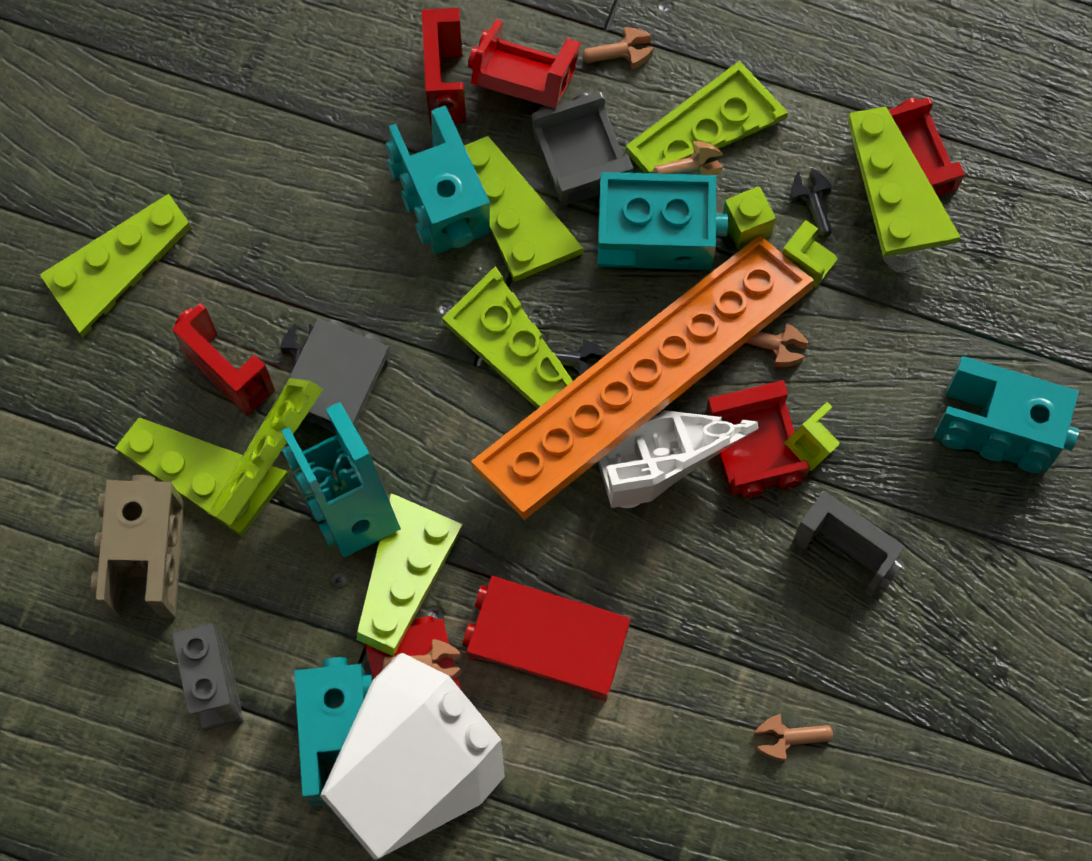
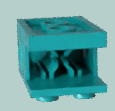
(440, 186)
(658, 221)
(1019, 420)
(353, 504)
(325, 713)

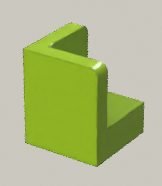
(808, 254)
(812, 440)

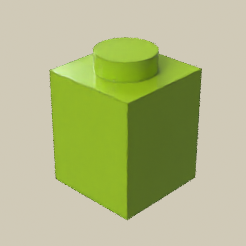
(749, 217)

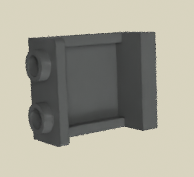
(578, 146)
(341, 365)
(854, 536)
(208, 676)

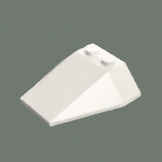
(412, 758)

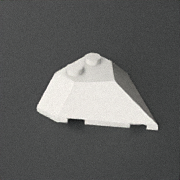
(664, 453)

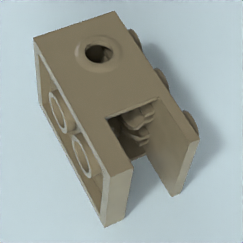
(139, 541)

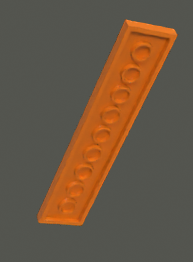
(641, 376)

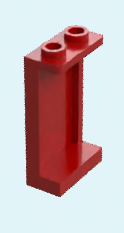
(547, 636)

